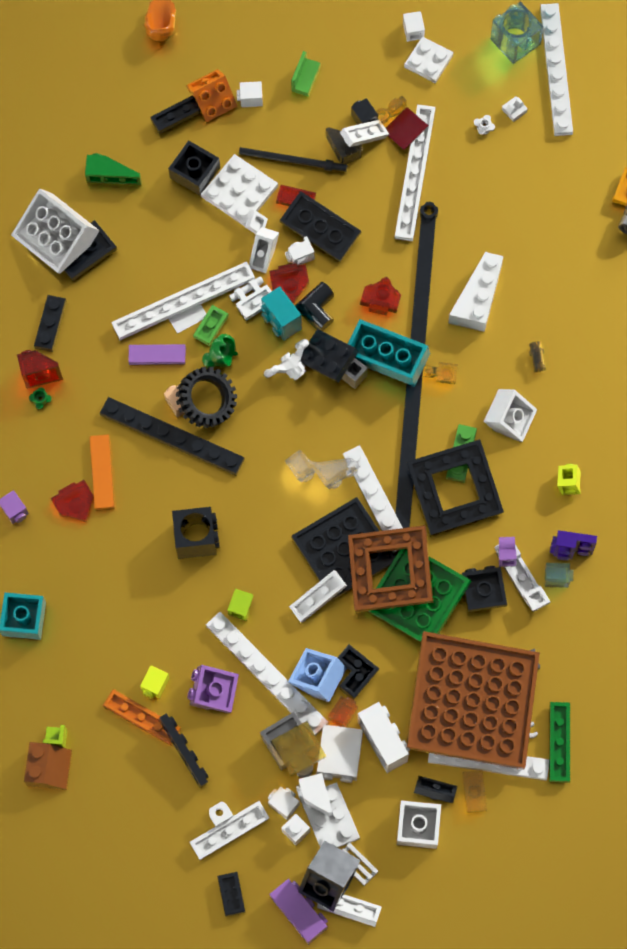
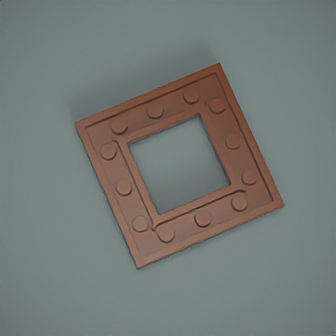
(396, 596)

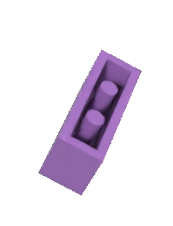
(299, 911)

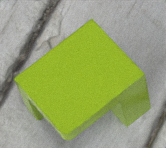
(240, 604)
(56, 736)

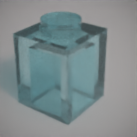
(558, 575)

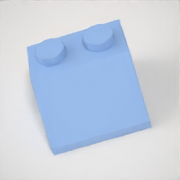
(317, 674)

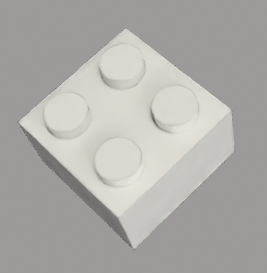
(419, 824)

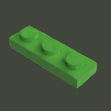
(464, 435)

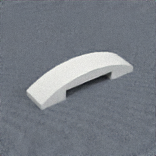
(525, 583)

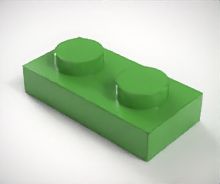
(211, 325)

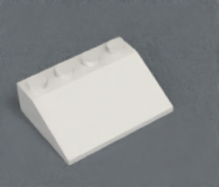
(54, 231)

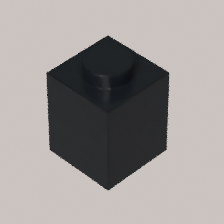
(363, 112)

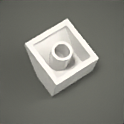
(510, 414)

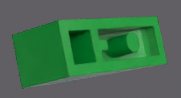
(106, 170)

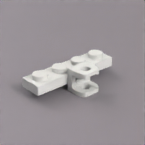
(227, 827)

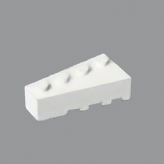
(477, 297)

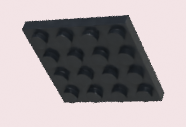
(327, 543)

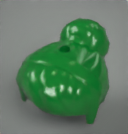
(220, 352)

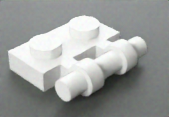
(250, 305)

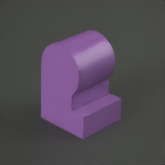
(507, 552)

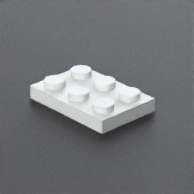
(334, 829)

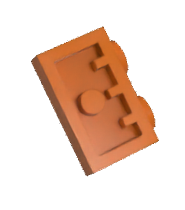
(212, 95)

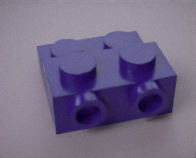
(567, 543)

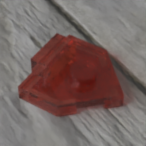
(291, 279)
(381, 297)
(74, 501)

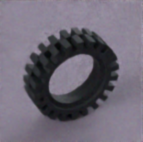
(223, 386)

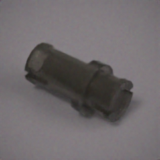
(537, 352)

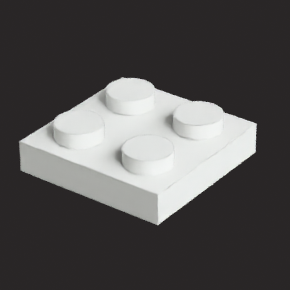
(428, 60)

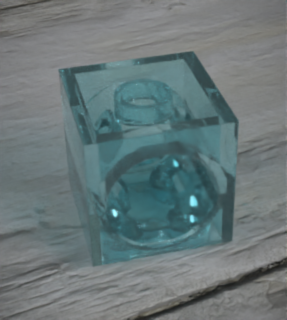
(512, 45)

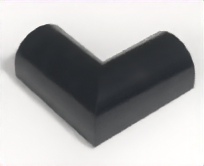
(311, 306)
(361, 671)

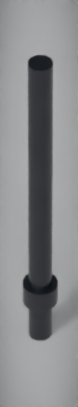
(328, 165)

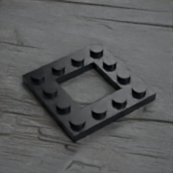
(421, 474)

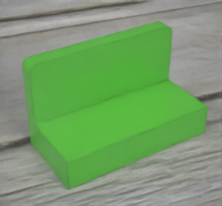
(305, 75)

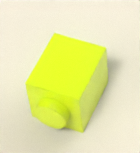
(154, 682)

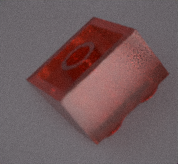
(38, 369)

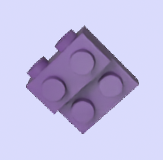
(213, 689)

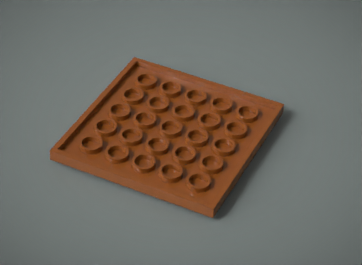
(473, 700)

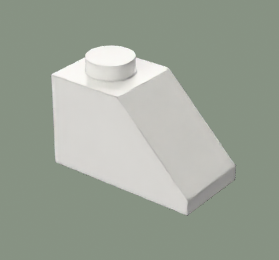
(263, 249)
(315, 793)

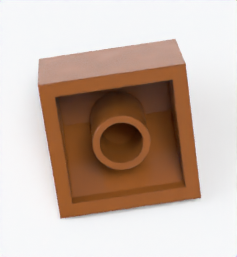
(47, 766)

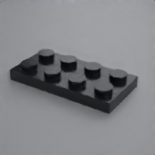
(320, 226)

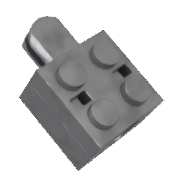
(277, 729)

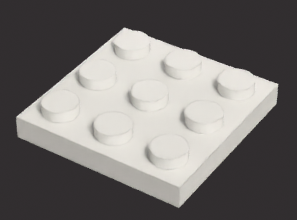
(239, 189)

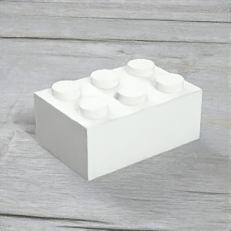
(383, 737)

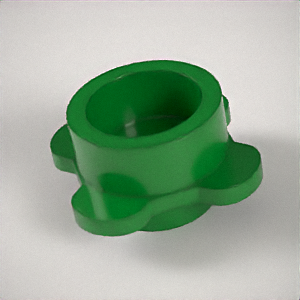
(40, 392)

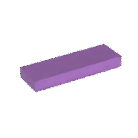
(157, 354)

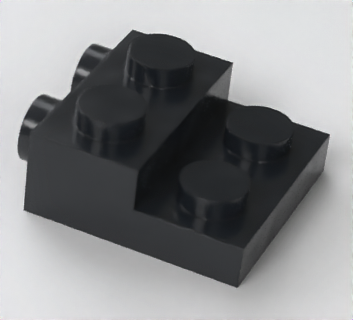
(485, 589)

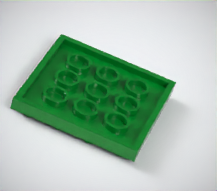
(447, 591)

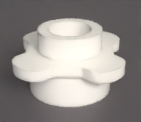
(484, 129)

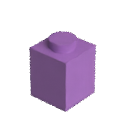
(13, 507)

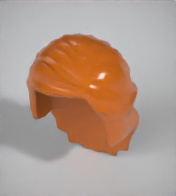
(160, 20)

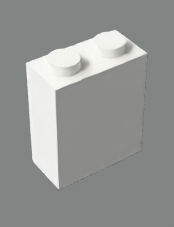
(342, 753)

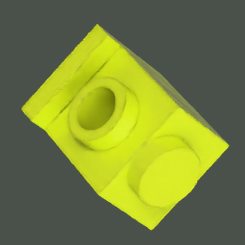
(569, 479)

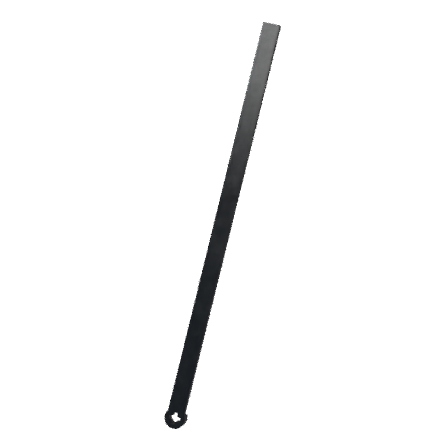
(418, 333)

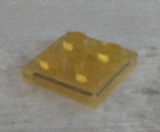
(298, 748)

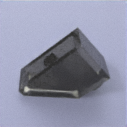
(341, 149)

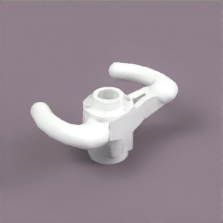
(291, 363)

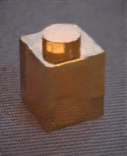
(343, 712)

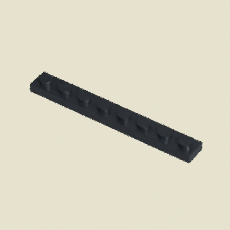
(172, 436)

